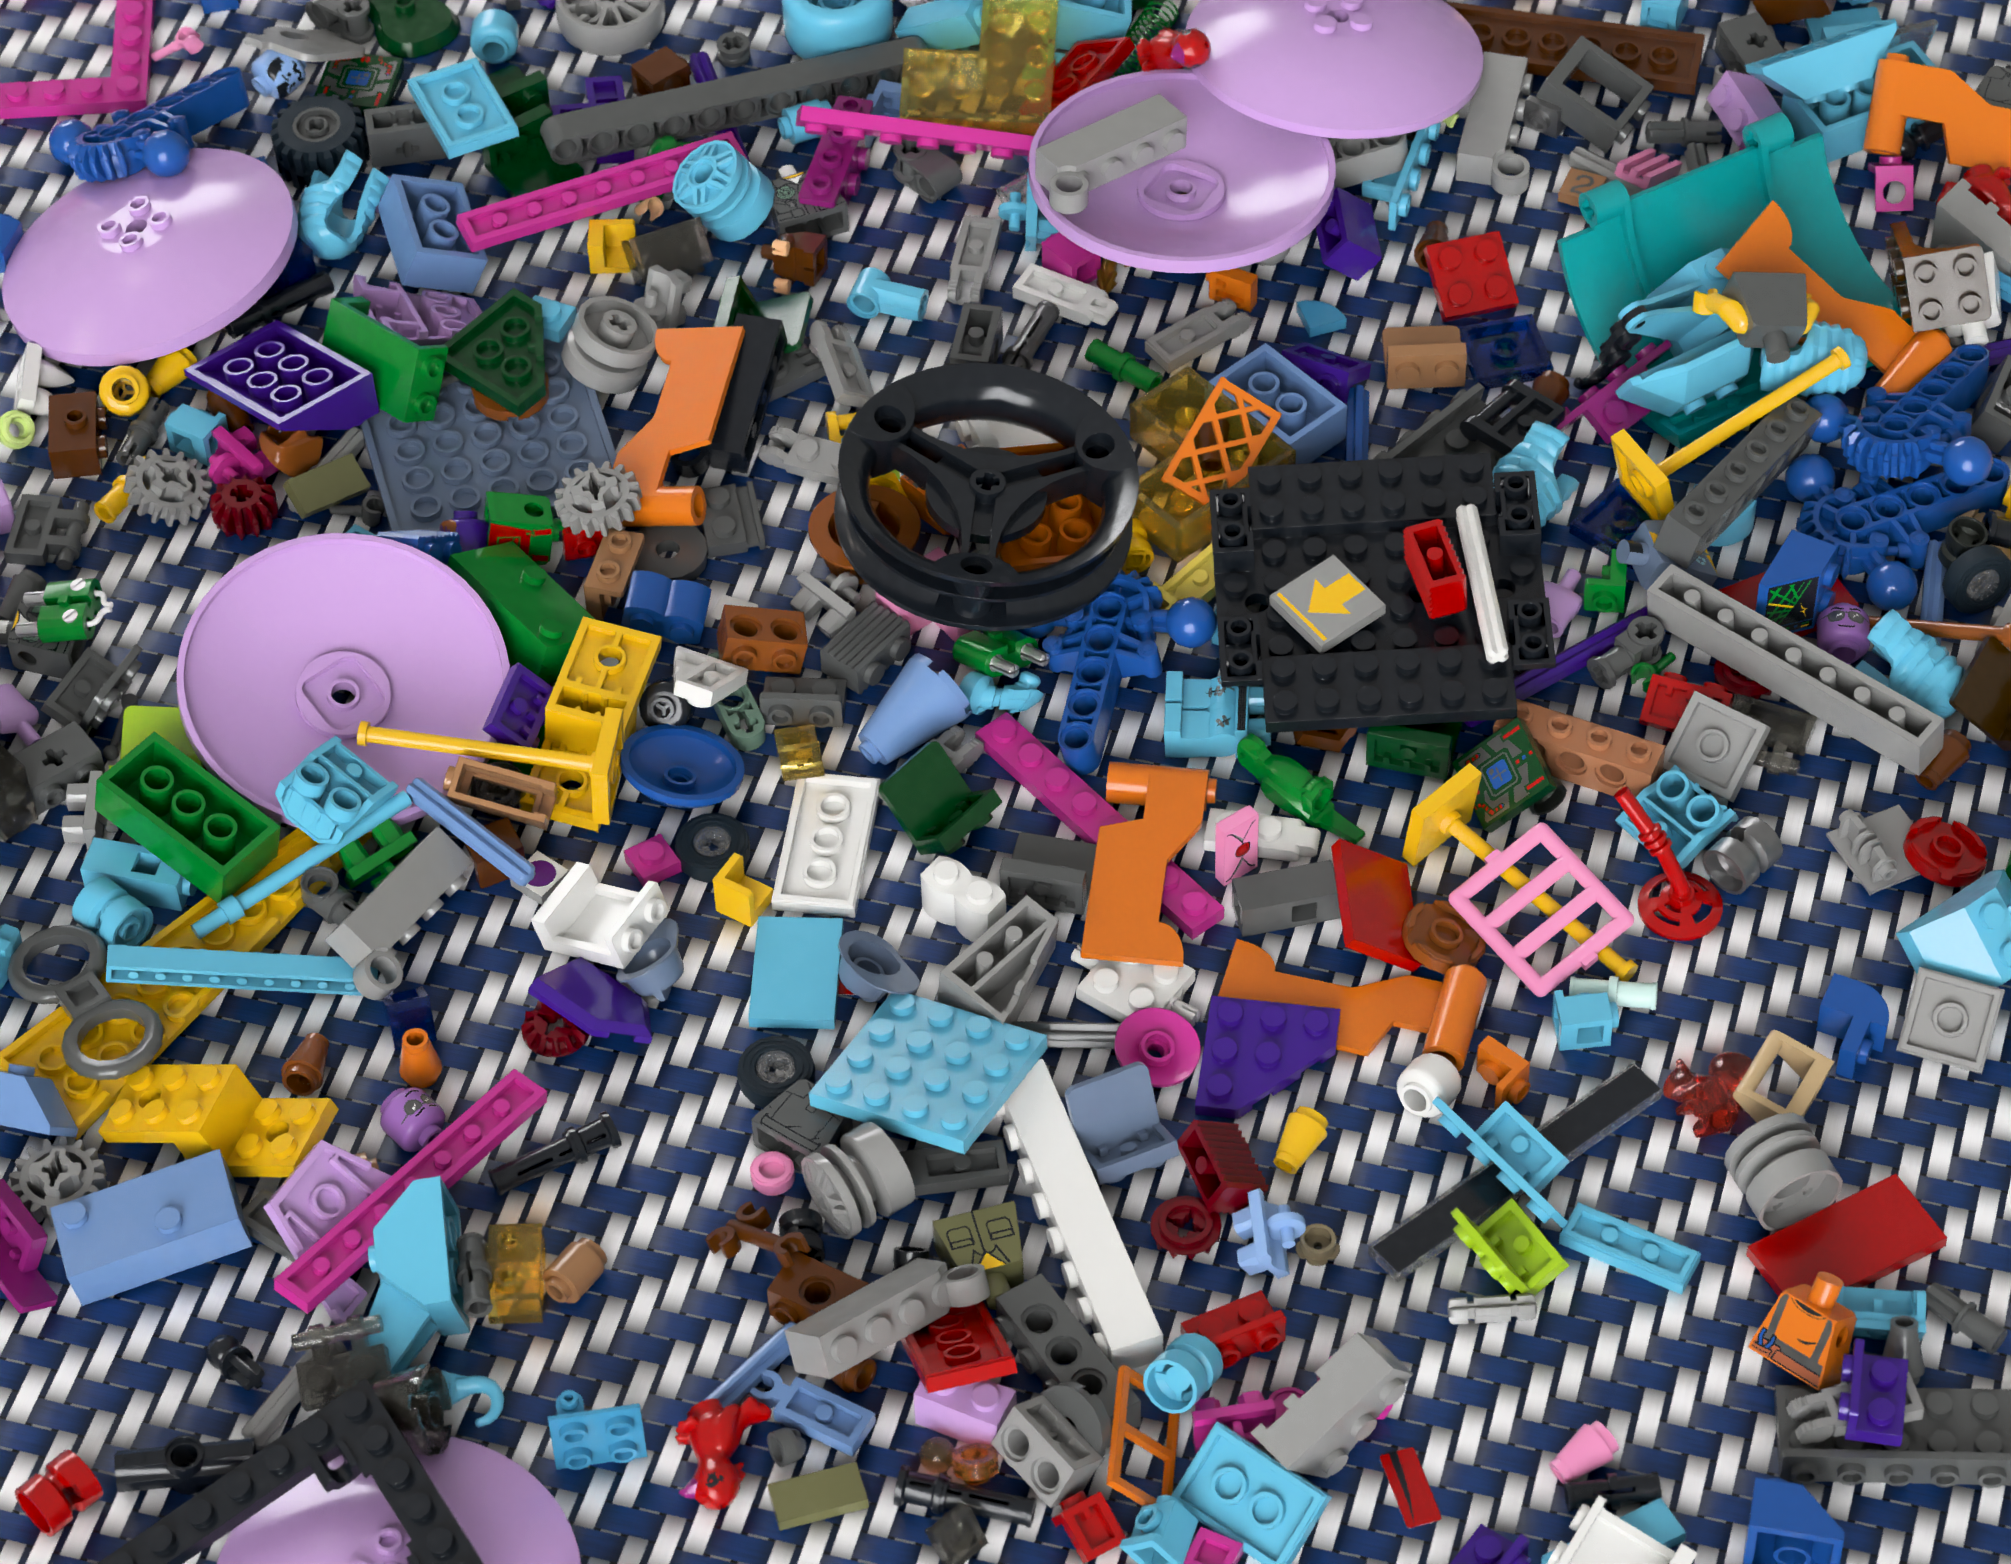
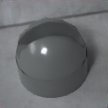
(786, 1446)

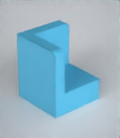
(1663, 13)

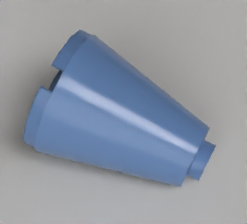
(912, 712)

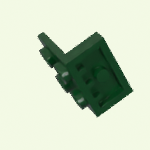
(1414, 748)

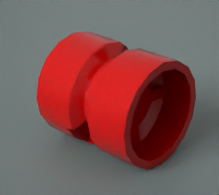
(54, 1497)

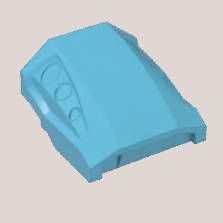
(332, 792)
(1684, 812)

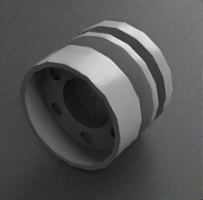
(1782, 1171)
(858, 1180)

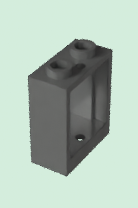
(1581, 114)

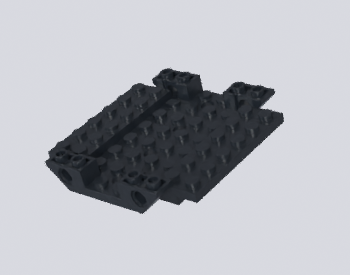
(1403, 662)

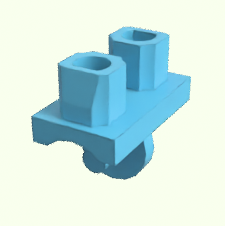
(1037, 228)

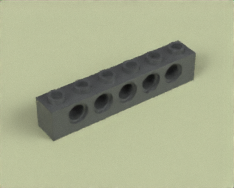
(1736, 481)

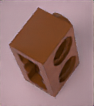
(762, 638)

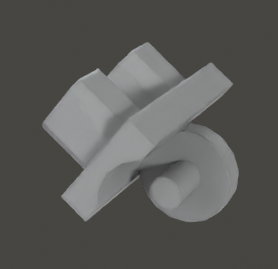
(664, 296)
(834, 599)
(85, 827)

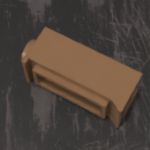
(459, 780)

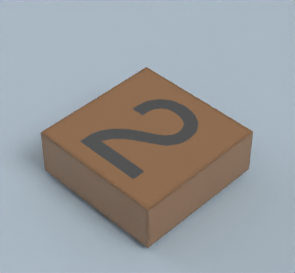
(1577, 182)

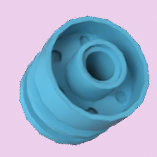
(723, 190)

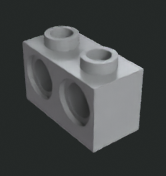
(1046, 1450)

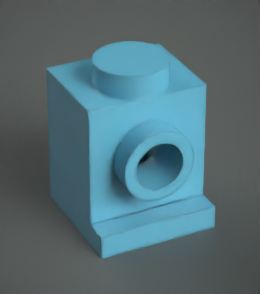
(191, 432)
(1583, 1020)
(1161, 1533)

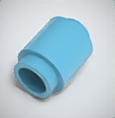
(787, 122)

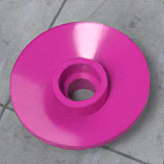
(1165, 1033)

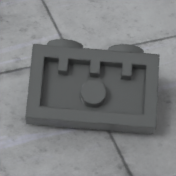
(803, 701)

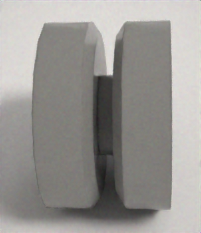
(609, 344)

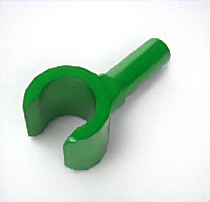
(1645, 670)

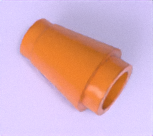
(419, 1060)

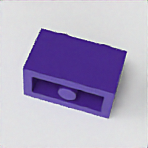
(1349, 236)

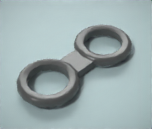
(85, 1002)

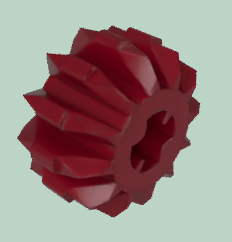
(244, 506)

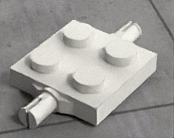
(1127, 987)

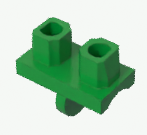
(361, 866)

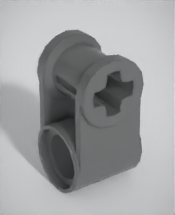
(342, 17)
(925, 171)

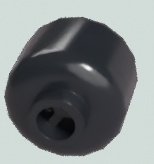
(656, 713)

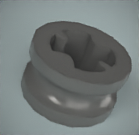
(733, 49)

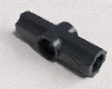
(162, 1465)

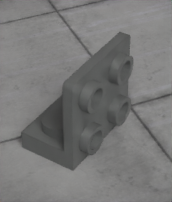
(1049, 871)

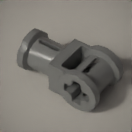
(1630, 647)

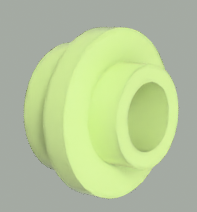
(25, 426)

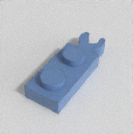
(816, 1412)

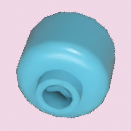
(494, 36)

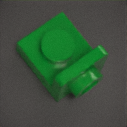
(1609, 592)

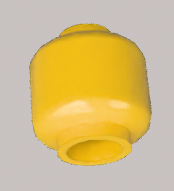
(118, 378)

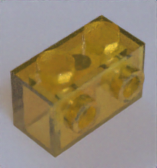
(517, 1268)

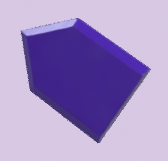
(593, 1001)

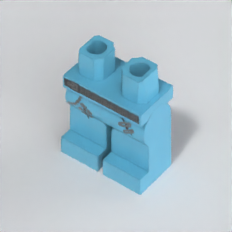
(1209, 718)

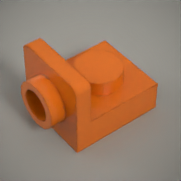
(1236, 285)
(1503, 1069)

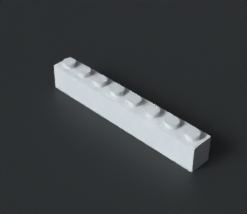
(1079, 1222)

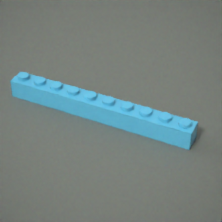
(230, 970)

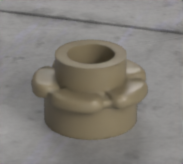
(1321, 1236)

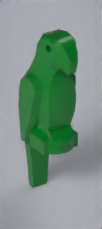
(1295, 789)

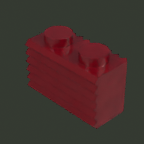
(1220, 1165)

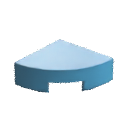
(1320, 317)

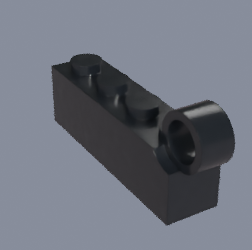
(745, 400)

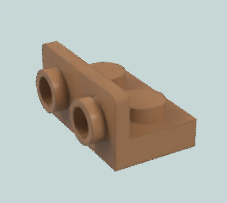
(611, 570)

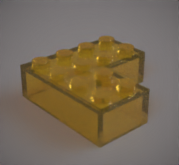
(996, 88)
(1160, 425)

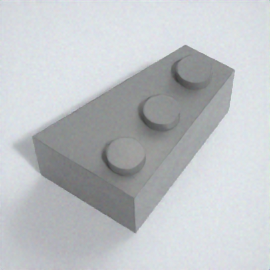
(1967, 220)
(1001, 965)
(1337, 1409)

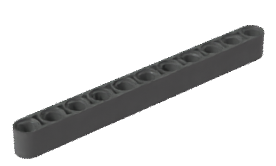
(721, 102)

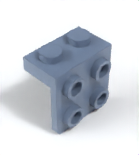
(1119, 1123)

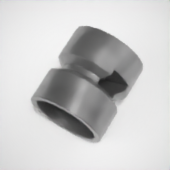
(1742, 855)

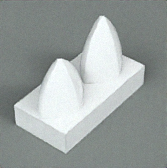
(32, 375)

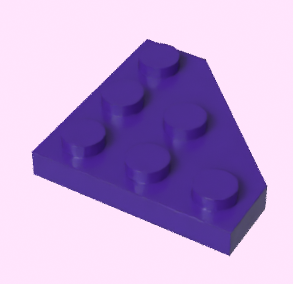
(1259, 1051)

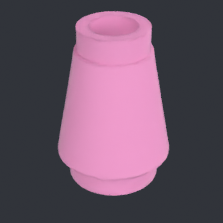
(1585, 1452)

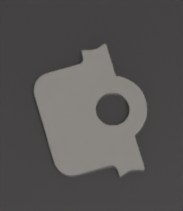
(306, 45)

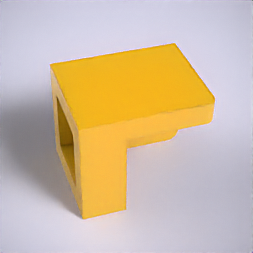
(605, 245)
(739, 894)

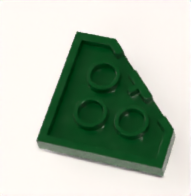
(503, 353)

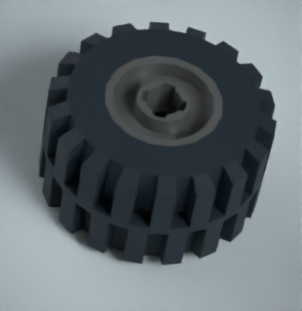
(316, 135)

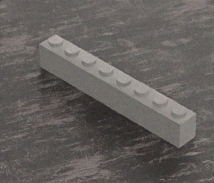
(1796, 669)

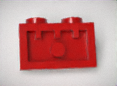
(1669, 697)
(1240, 1327)

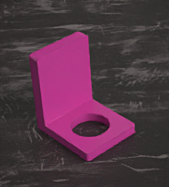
(1893, 169)

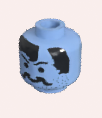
(277, 74)

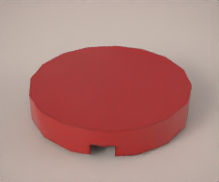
(1945, 852)

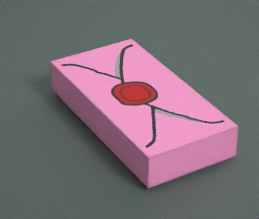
(1236, 845)

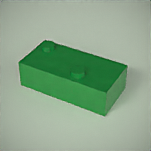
(527, 604)
(187, 817)

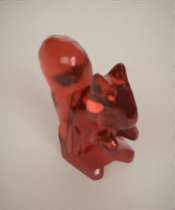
(1709, 1095)

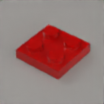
(1471, 276)

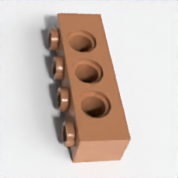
(1590, 752)

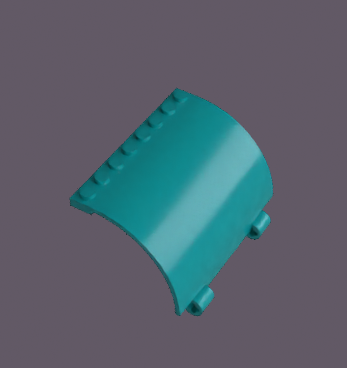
(1656, 232)

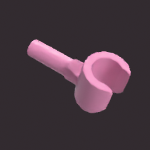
(185, 38)

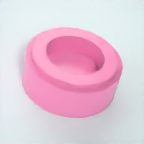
(772, 1173)

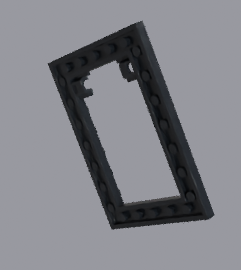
(370, 1444)

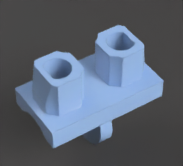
(1273, 1231)

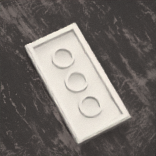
(826, 845)

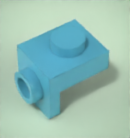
(556, 317)

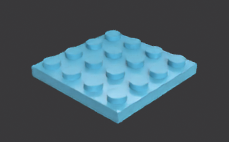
(928, 1071)

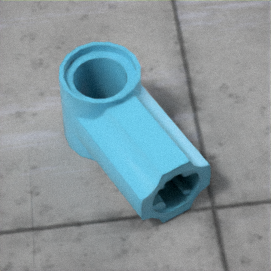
(877, 294)

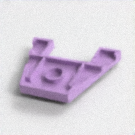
(315, 1200)

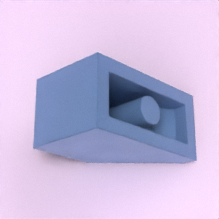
(33, 1103)

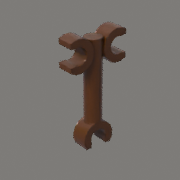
(750, 1229)

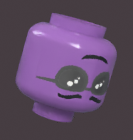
(1843, 632)
(411, 1118)

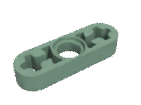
(747, 710)

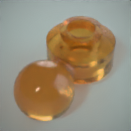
(970, 1462)

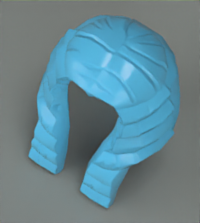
(321, 215)
(1817, 347)
(1539, 454)
(1917, 662)

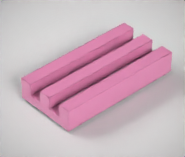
(1643, 164)

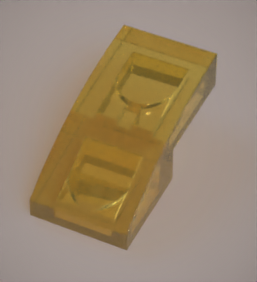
(798, 752)

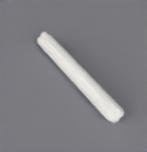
(1482, 584)

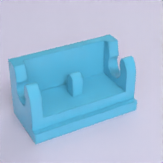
(1878, 1306)

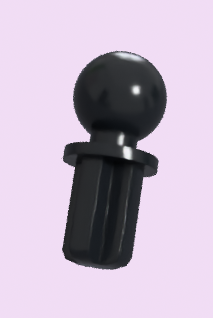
(1922, 136)
(234, 1361)

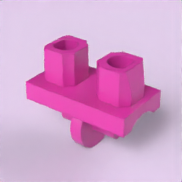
(235, 457)
(1241, 1418)

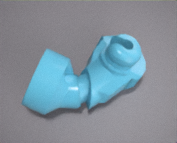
(1015, 698)

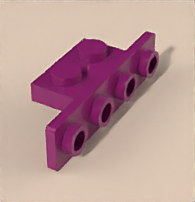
(837, 162)
(1604, 408)
(20, 1253)

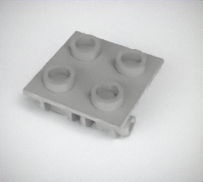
(1874, 847)

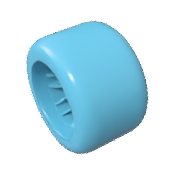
(835, 26)

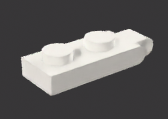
(1072, 297)
(1277, 836)

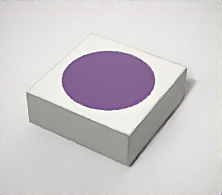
(547, 878)

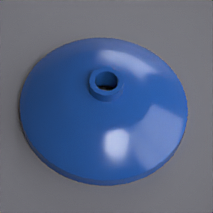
(682, 765)

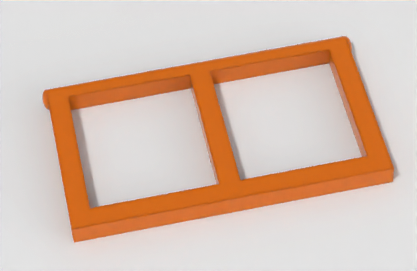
(1121, 1429)

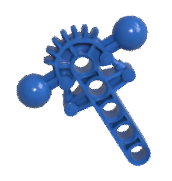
(151, 136)
(1912, 429)
(1884, 520)
(1113, 642)

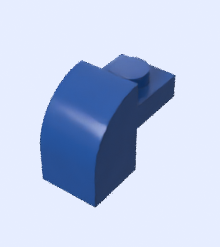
(1858, 1017)

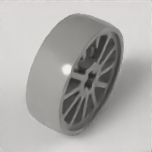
(603, 25)

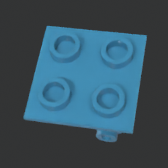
(594, 1435)

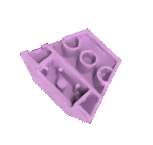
(420, 318)

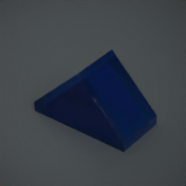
(407, 1011)

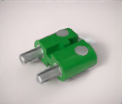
(67, 611)
(998, 652)

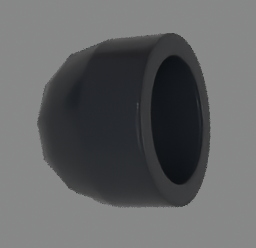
(906, 1254)

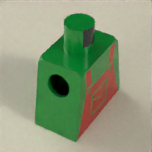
(523, 520)

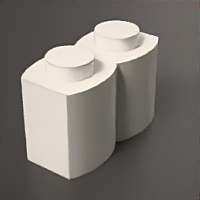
(961, 899)

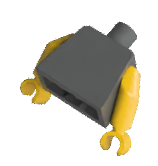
(1763, 310)

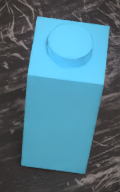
(943, 23)
(137, 872)

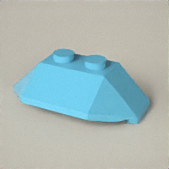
(1827, 63)
(1691, 377)

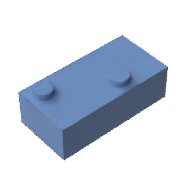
(150, 1227)

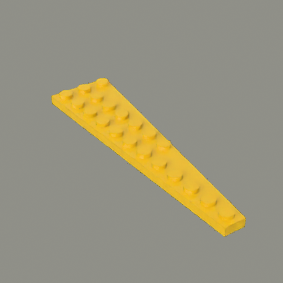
(175, 1005)

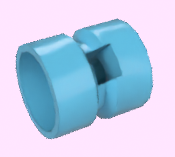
(112, 913)
(1183, 1373)

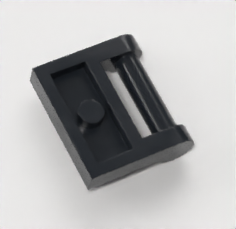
(1514, 426)

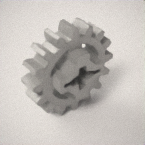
(164, 487)
(598, 499)
(57, 1176)

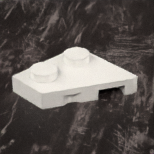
(705, 678)

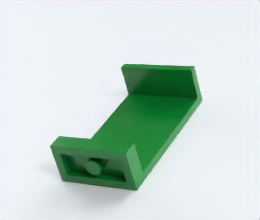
(403, 373)

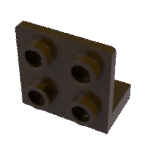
(1986, 692)

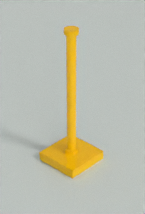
(1649, 481)
(602, 765)
(1447, 813)

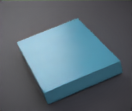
(462, 108)
(795, 973)
(1250, 1497)

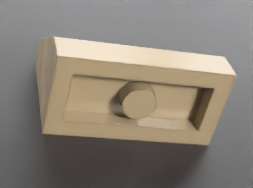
(1806, 1062)

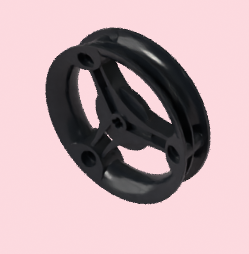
(986, 495)

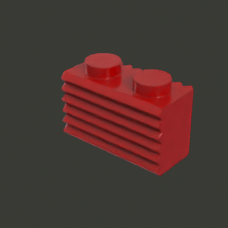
(1435, 568)

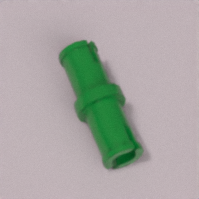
(1122, 366)

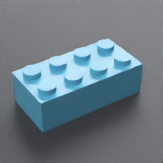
(1844, 115)

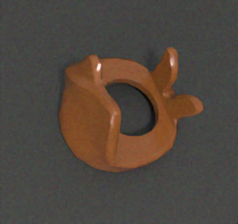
(291, 450)

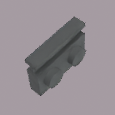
(732, 520)

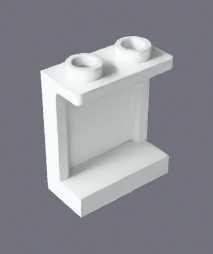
(598, 919)
(1610, 1540)

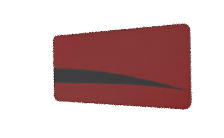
(1410, 1487)

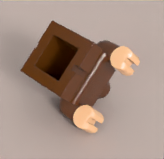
(797, 257)

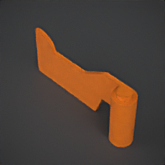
(1971, 127)
(1889, 339)
(684, 420)
(1134, 859)
(1369, 1011)

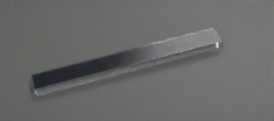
(1482, 1193)

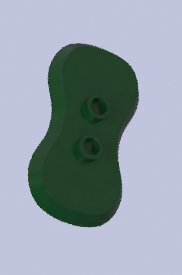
(413, 26)

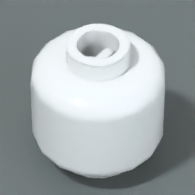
(1426, 1079)

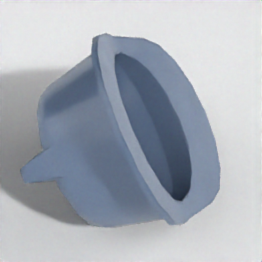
(656, 964)
(873, 967)

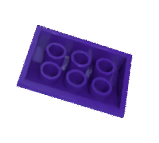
(289, 381)

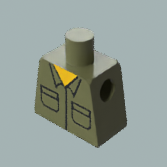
(984, 1238)

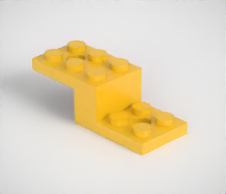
(579, 705)
(217, 1109)

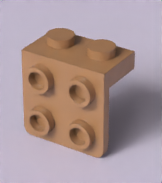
(1424, 357)

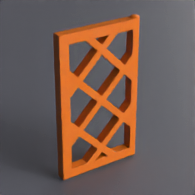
(1208, 414)

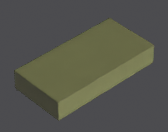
(326, 486)
(817, 1496)

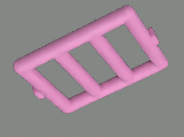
(1515, 956)

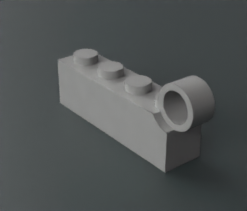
(1492, 127)
(1108, 151)
(394, 907)
(882, 1315)

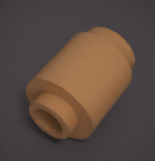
(574, 1270)

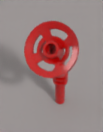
(1680, 895)

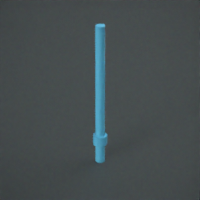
(233, 908)

